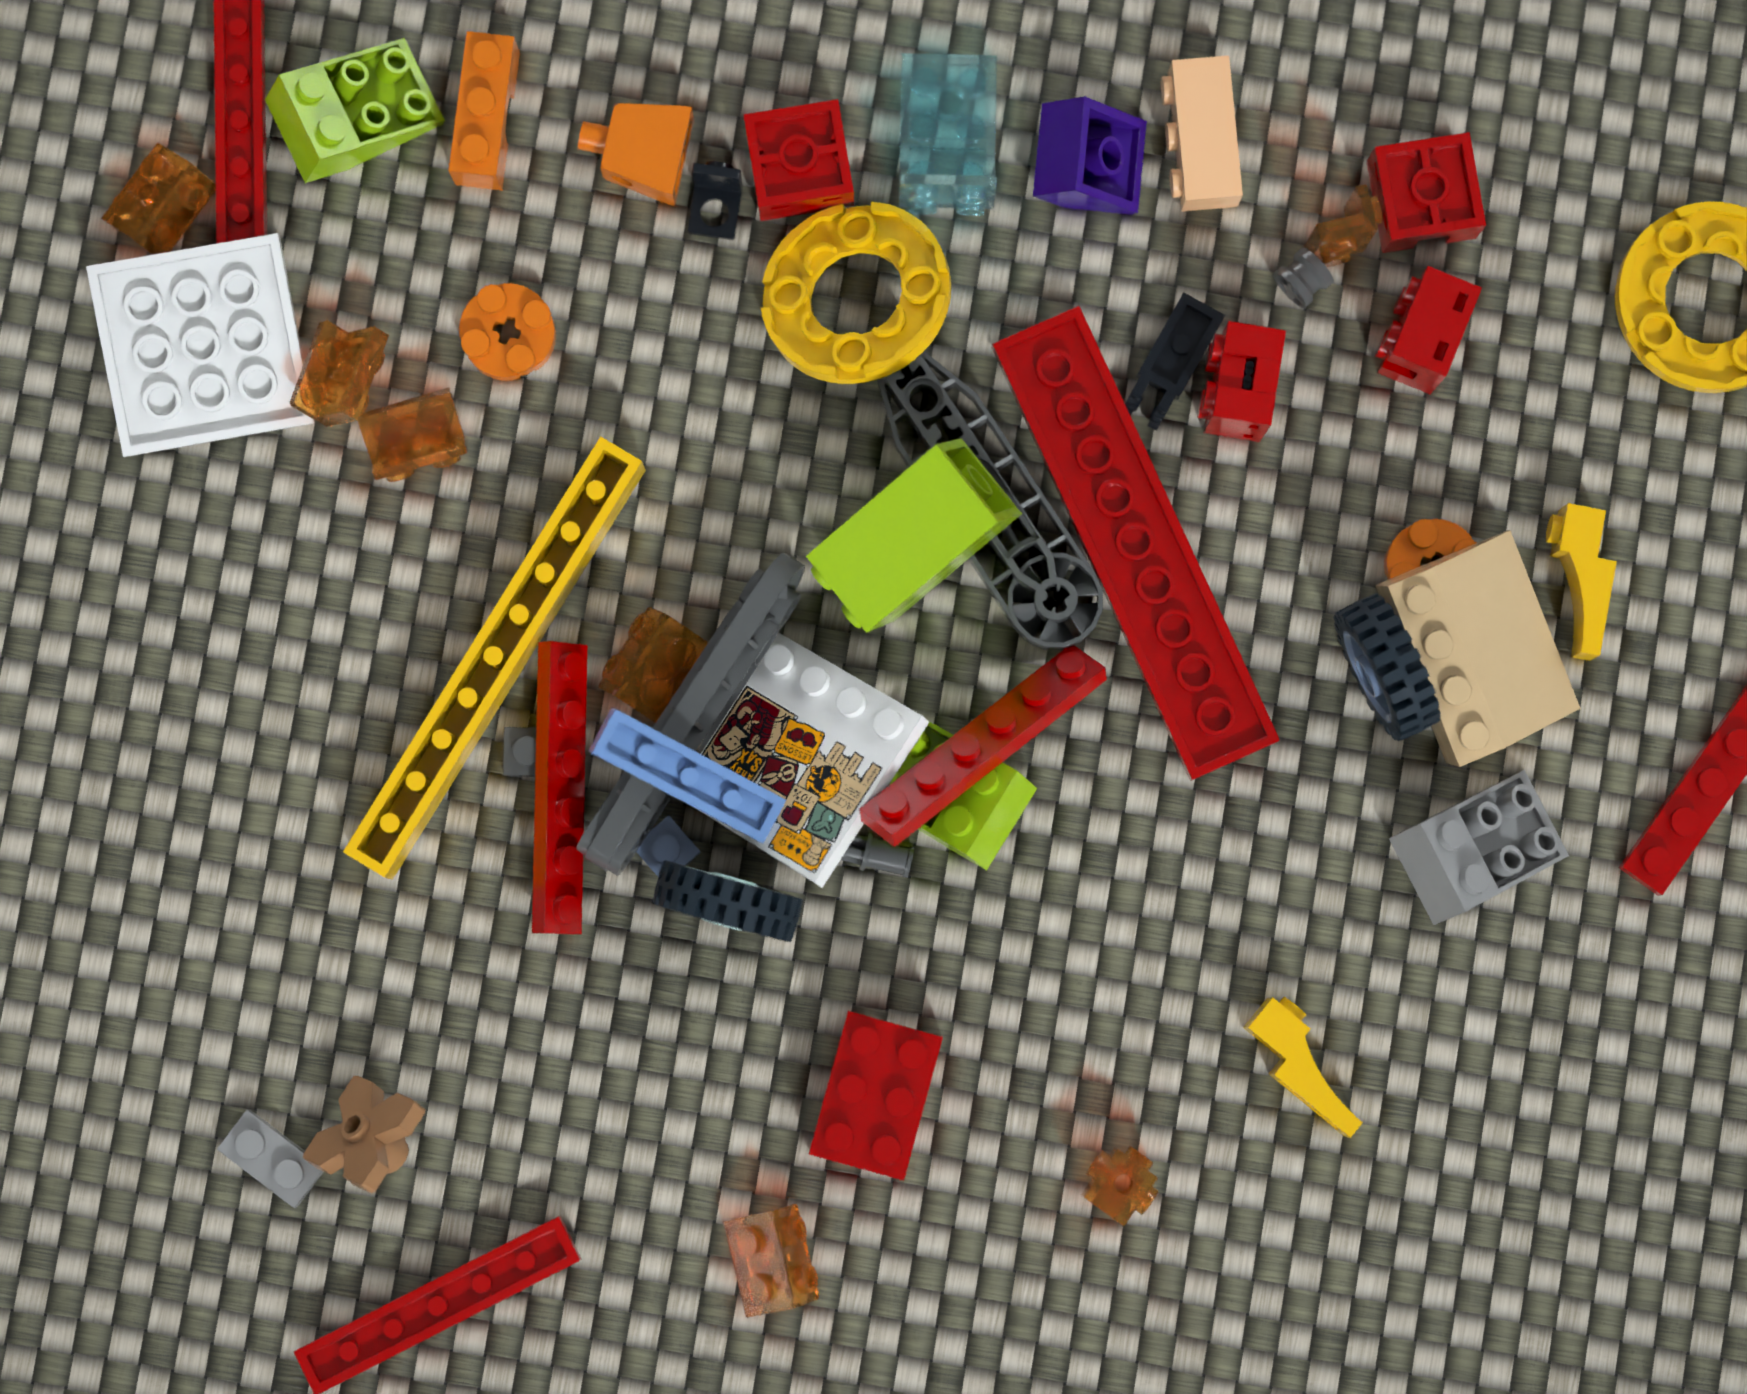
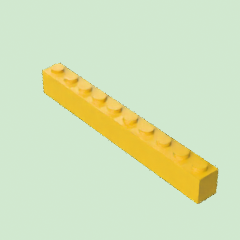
(495, 659)

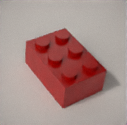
(875, 1095)

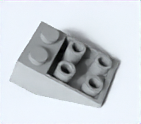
(1478, 847)

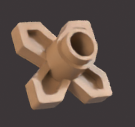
(369, 1138)

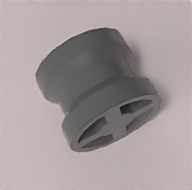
(1303, 277)

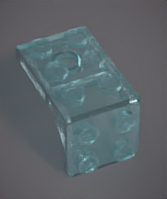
(948, 133)

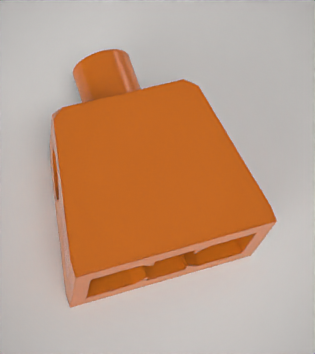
(642, 147)

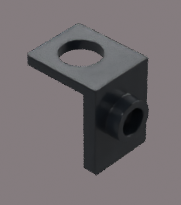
(719, 183)

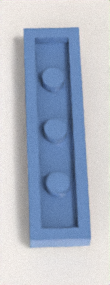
(687, 775)

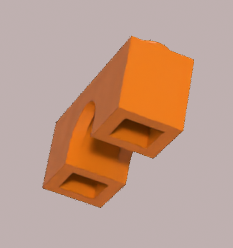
(481, 111)

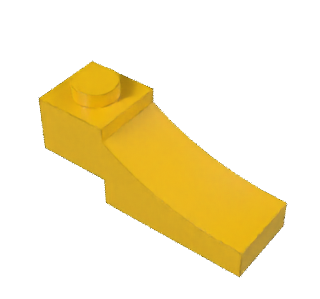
(1576, 542)
(1283, 1033)

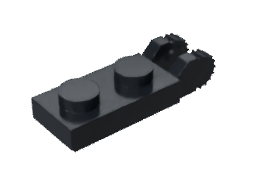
(1175, 355)

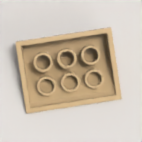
(1482, 648)

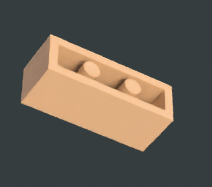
(1202, 133)

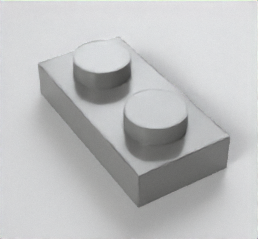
(270, 1158)

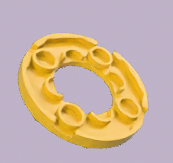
(820, 243)
(1642, 296)

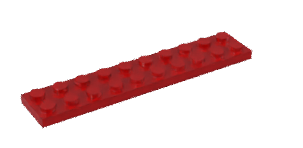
(1135, 543)

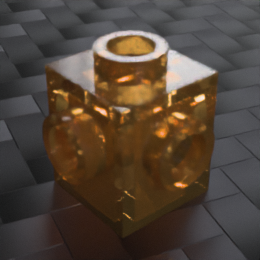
(1102, 1190)

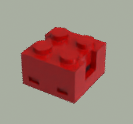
(799, 159)
(1426, 191)
(1429, 329)
(1244, 381)

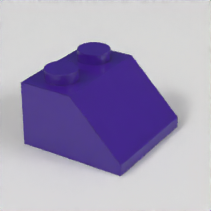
(1089, 156)

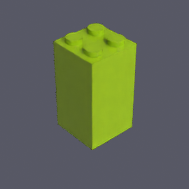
(912, 535)

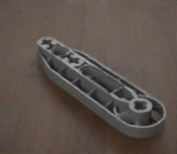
(1049, 566)
(697, 708)

